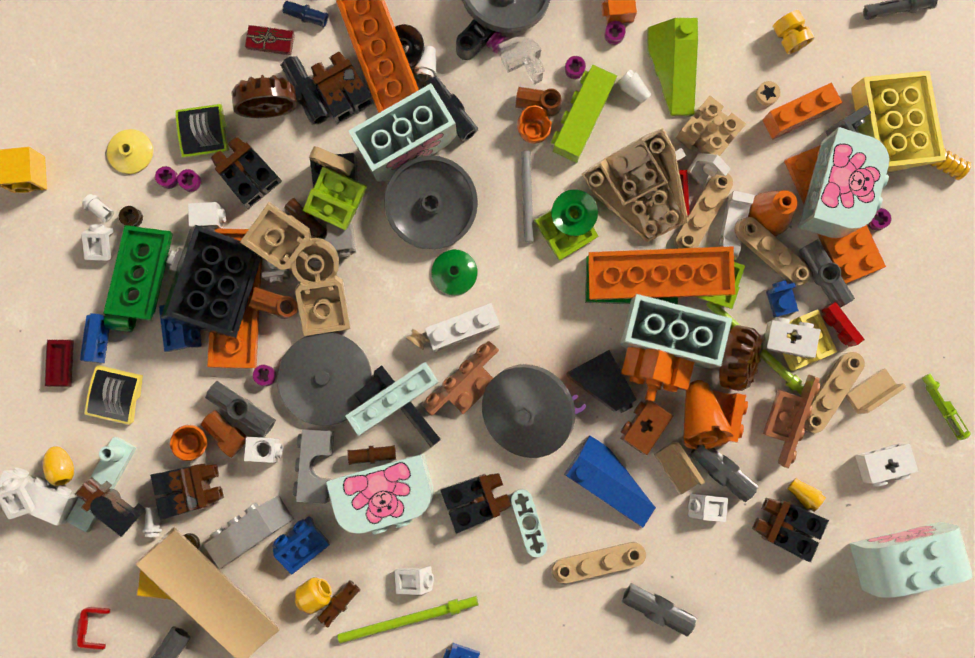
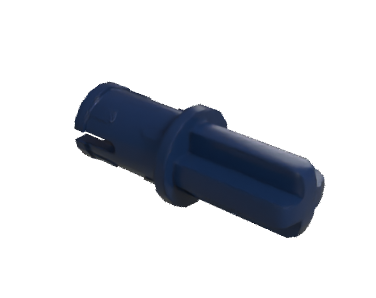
(305, 13)

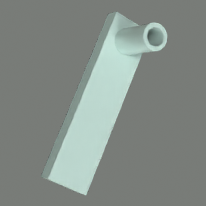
(392, 399)
(110, 468)

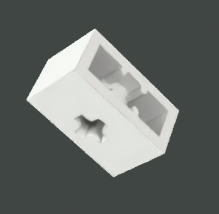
(805, 334)
(900, 460)

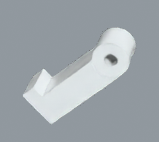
(736, 209)

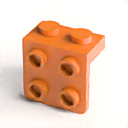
(734, 408)

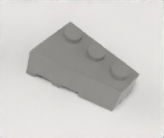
(247, 531)

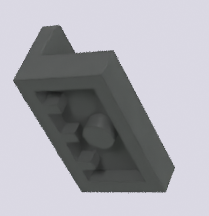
(852, 121)

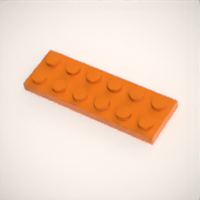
(378, 51)
(853, 253)
(662, 273)
(242, 350)

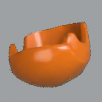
(534, 124)
(188, 442)

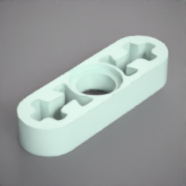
(540, 537)

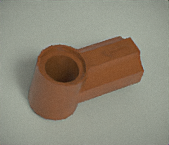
(530, 97)
(270, 303)
(229, 438)

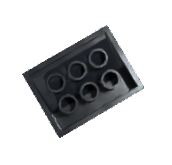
(211, 283)

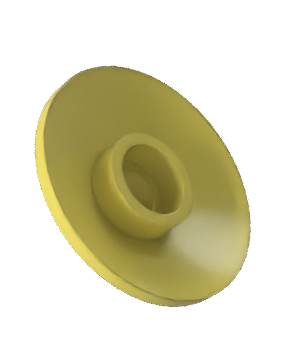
(136, 158)

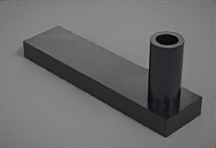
(382, 381)

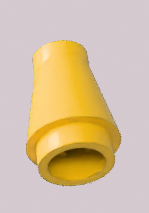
(807, 495)

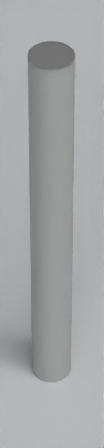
(527, 196)

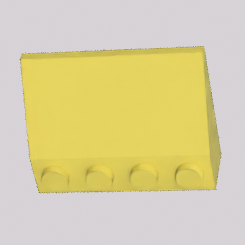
(902, 117)

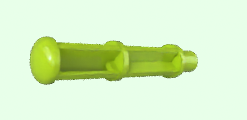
(945, 407)

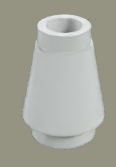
(427, 65)
(634, 86)

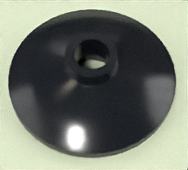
(411, 37)

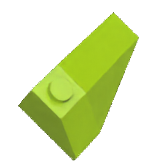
(674, 55)

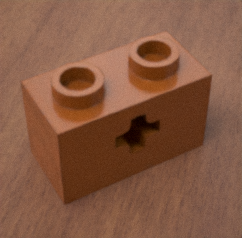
(657, 422)

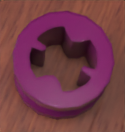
(620, 28)
(496, 39)
(579, 61)
(162, 172)
(182, 180)
(883, 214)
(256, 375)

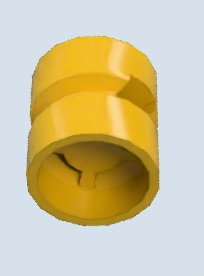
(793, 32)

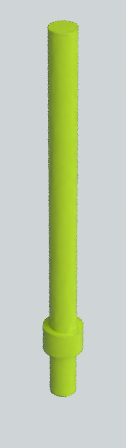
(792, 381)
(453, 607)

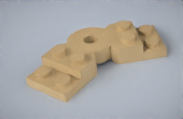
(289, 246)

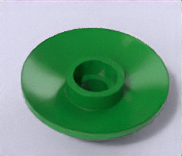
(580, 202)
(458, 283)

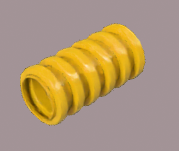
(954, 165)

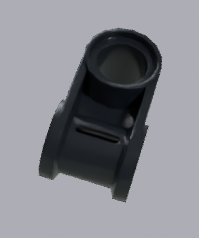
(476, 36)

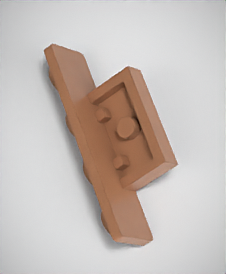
(466, 384)
(788, 418)

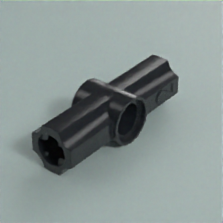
(305, 90)
(464, 125)

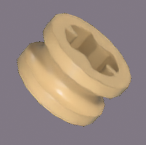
(418, 339)

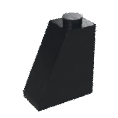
(604, 382)

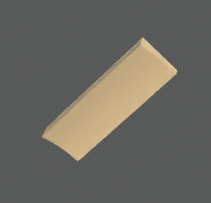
(207, 595)

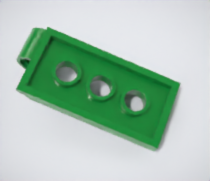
(119, 311)

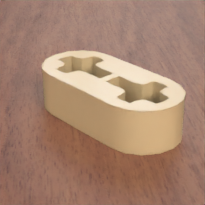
(331, 161)

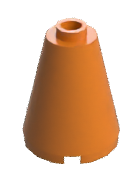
(774, 210)
(704, 418)

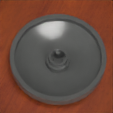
(507, 15)
(431, 202)
(321, 378)
(528, 411)

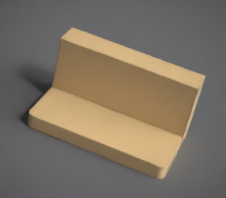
(873, 392)
(679, 467)

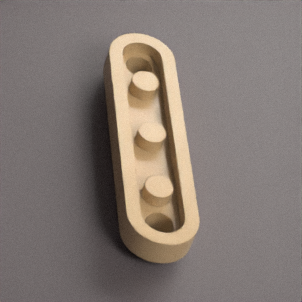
(704, 211)
(772, 251)
(834, 391)
(598, 562)

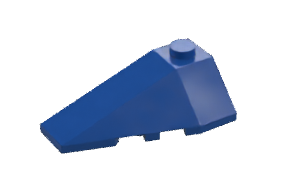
(605, 477)

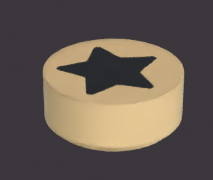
(768, 93)

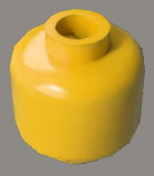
(313, 595)

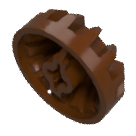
(263, 97)
(740, 358)

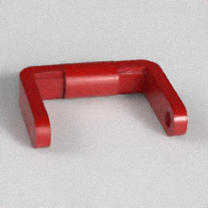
(83, 625)

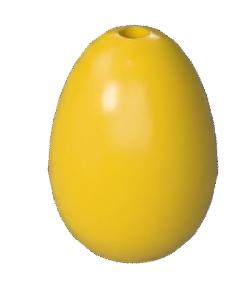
(57, 466)

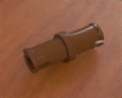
(305, 218)
(371, 454)
(338, 603)

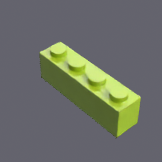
(584, 113)

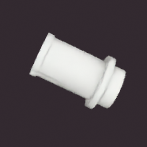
(97, 207)
(152, 522)

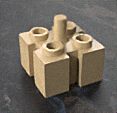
(710, 128)

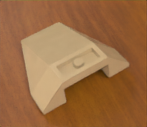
(642, 185)

